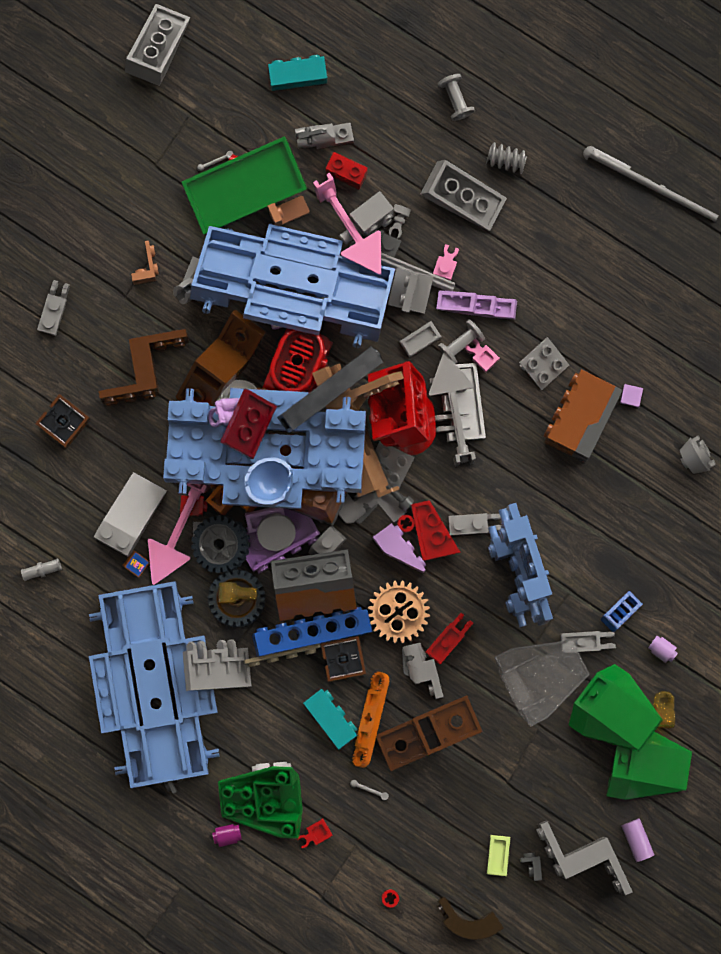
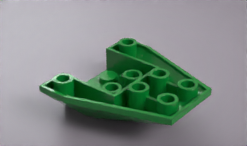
(615, 710)
(653, 770)
(264, 800)

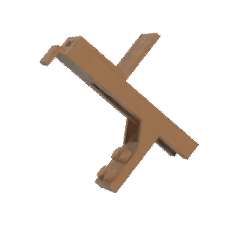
(373, 475)

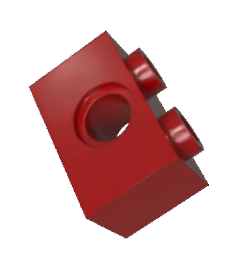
(346, 170)

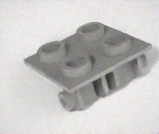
(544, 363)
(396, 461)

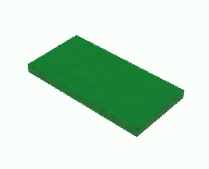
(244, 185)

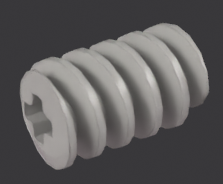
(506, 157)

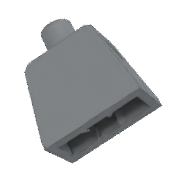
(328, 542)

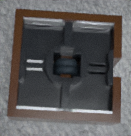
(56, 423)
(343, 659)

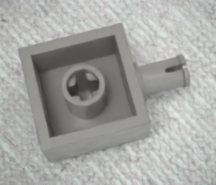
(370, 217)

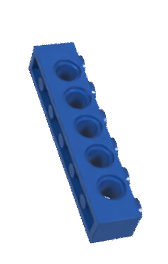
(358, 616)

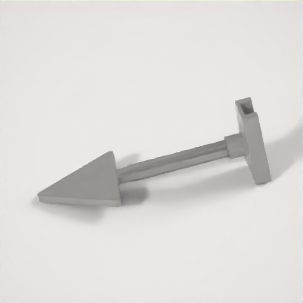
(450, 380)

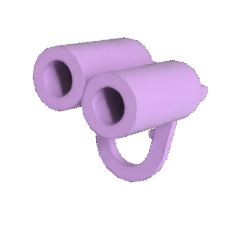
(224, 409)

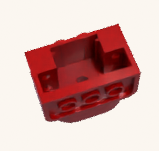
(289, 377)
(403, 413)

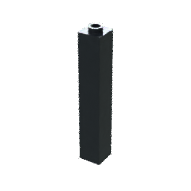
(330, 389)

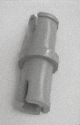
(41, 569)

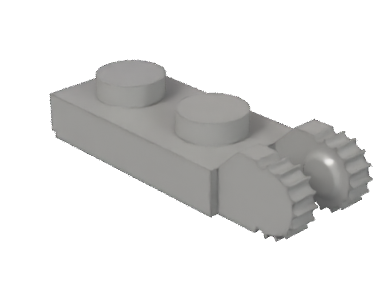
(53, 310)
(471, 524)
(589, 640)

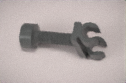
(404, 502)

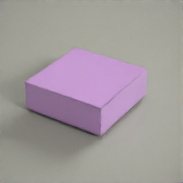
(631, 395)

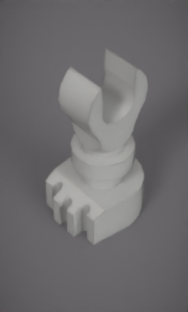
(399, 219)

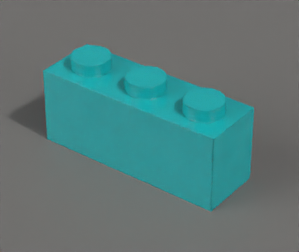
(297, 72)
(331, 718)

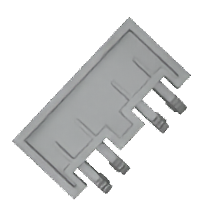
(469, 407)
(216, 667)

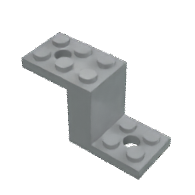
(584, 858)

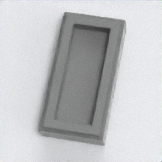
(420, 339)

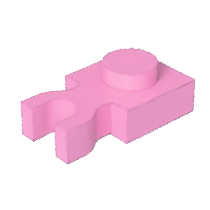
(445, 265)
(484, 357)

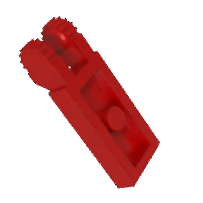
(447, 640)

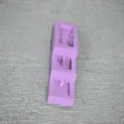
(476, 304)

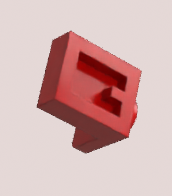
(199, 507)

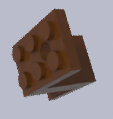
(222, 360)
(144, 368)
(429, 733)

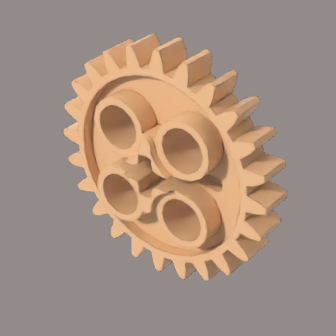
(387, 597)

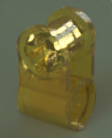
(665, 710)

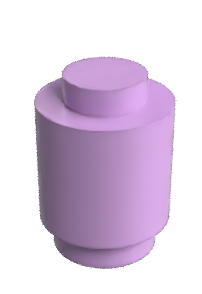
(663, 649)

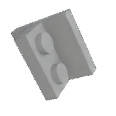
(410, 290)

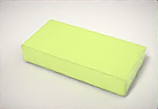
(498, 855)

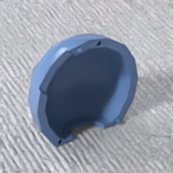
(269, 481)

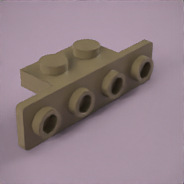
(289, 654)

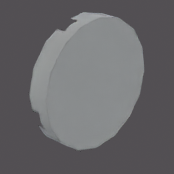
(276, 532)

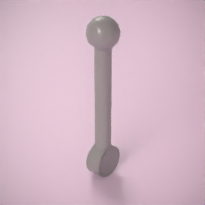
(200, 167)
(384, 795)

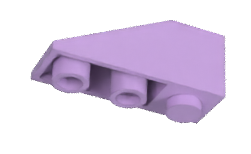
(394, 546)

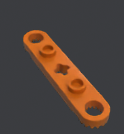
(368, 729)

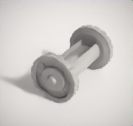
(456, 97)
(462, 341)

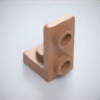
(288, 211)
(142, 275)

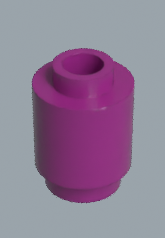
(227, 835)

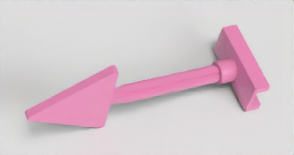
(365, 251)
(165, 558)

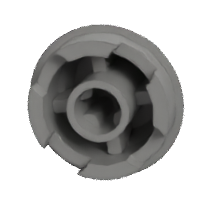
(696, 456)

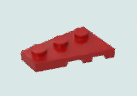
(431, 532)

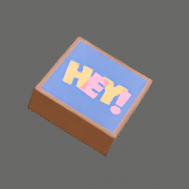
(136, 563)

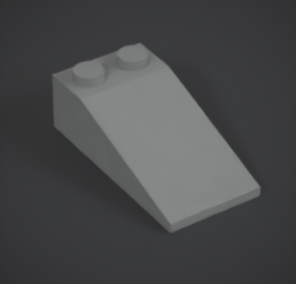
(156, 44)
(463, 195)
(130, 514)

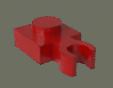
(317, 832)

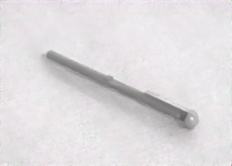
(624, 169)

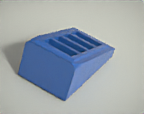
(610, 623)

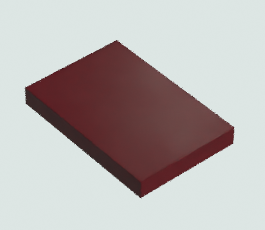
(248, 424)

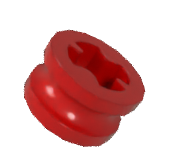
(402, 518)
(396, 900)

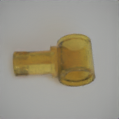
(231, 592)

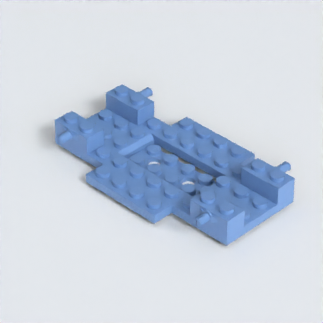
(235, 259)
(329, 451)
(532, 585)
(163, 746)

